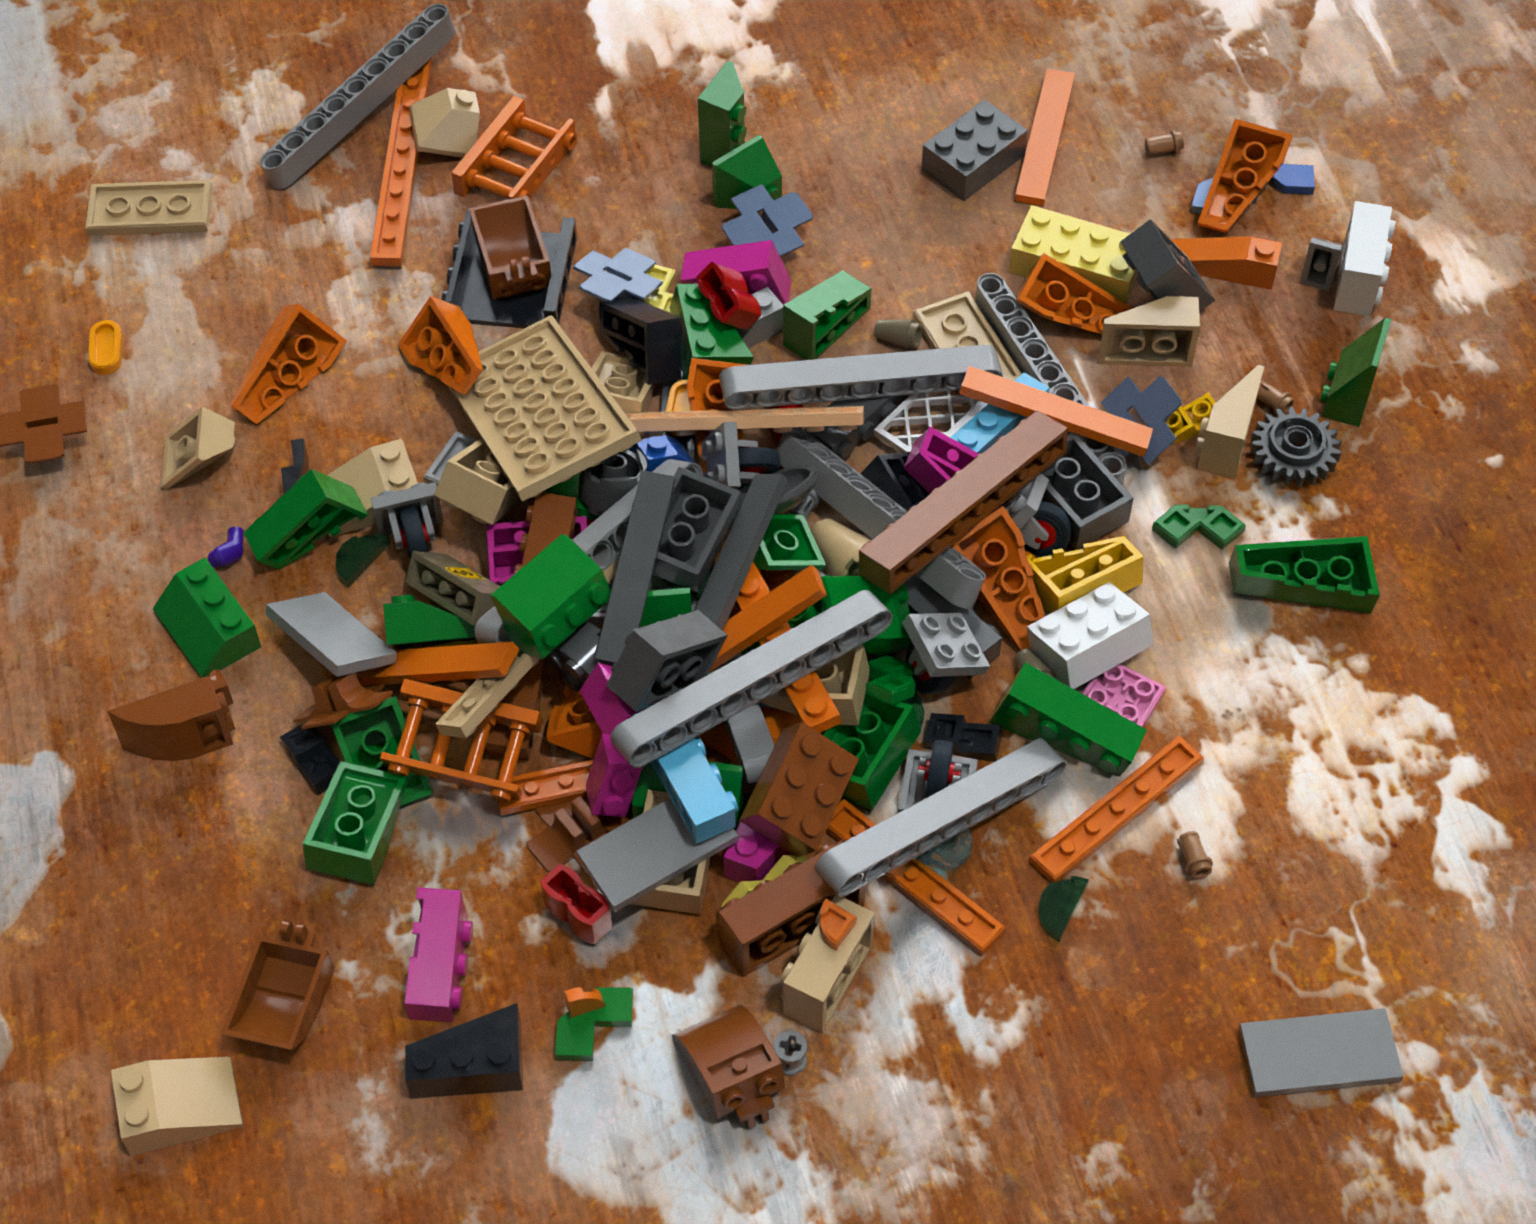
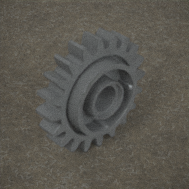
(1295, 446)

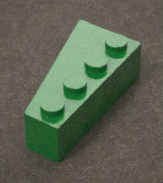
(1309, 572)
(1067, 720)

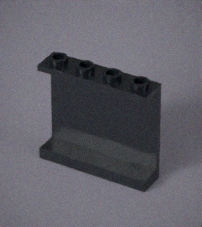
(471, 292)

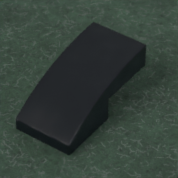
(292, 474)
(968, 739)
(311, 756)

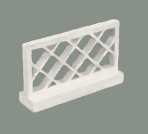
(915, 400)

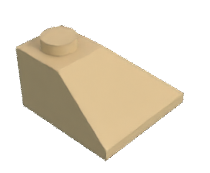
(446, 122)
(195, 445)

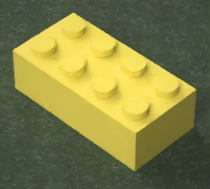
(1077, 244)

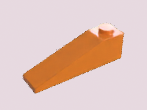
(1245, 167)
(1234, 258)
(288, 358)
(1009, 585)
(574, 725)

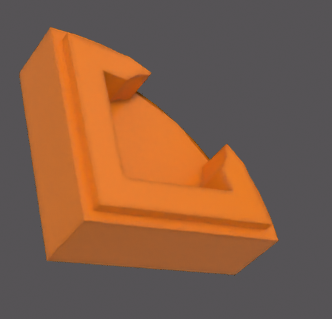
(835, 923)
(583, 1002)

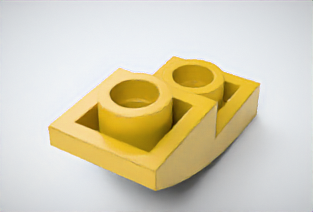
(1187, 420)

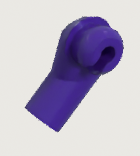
(229, 551)

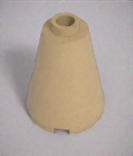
(838, 547)

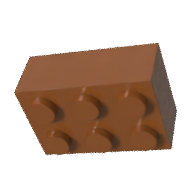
(799, 789)

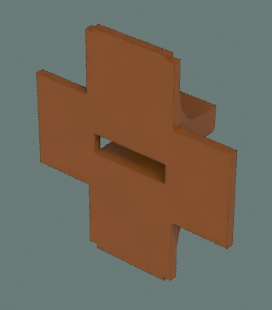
(45, 421)
(338, 697)
(564, 837)

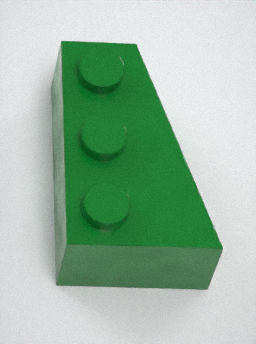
(824, 314)
(703, 333)
(301, 517)

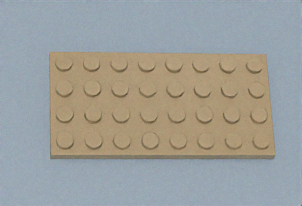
(543, 409)

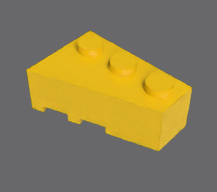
(1073, 574)

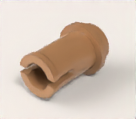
(1164, 143)
(1275, 398)
(1197, 862)

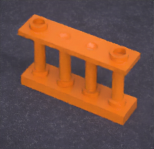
(499, 137)
(421, 696)

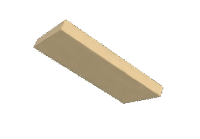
(149, 207)
(961, 324)

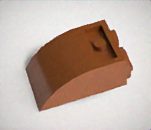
(510, 247)
(178, 721)
(280, 989)
(733, 1064)

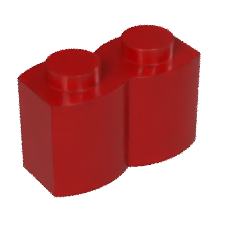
(728, 295)
(577, 904)

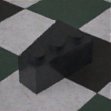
(646, 335)
(889, 476)
(468, 1058)

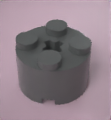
(610, 480)
(576, 655)

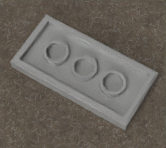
(331, 634)
(646, 854)
(1320, 1052)

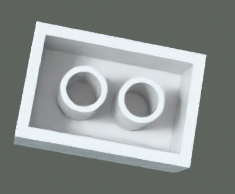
(1363, 259)
(1091, 635)

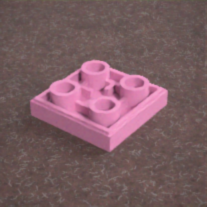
(1126, 693)

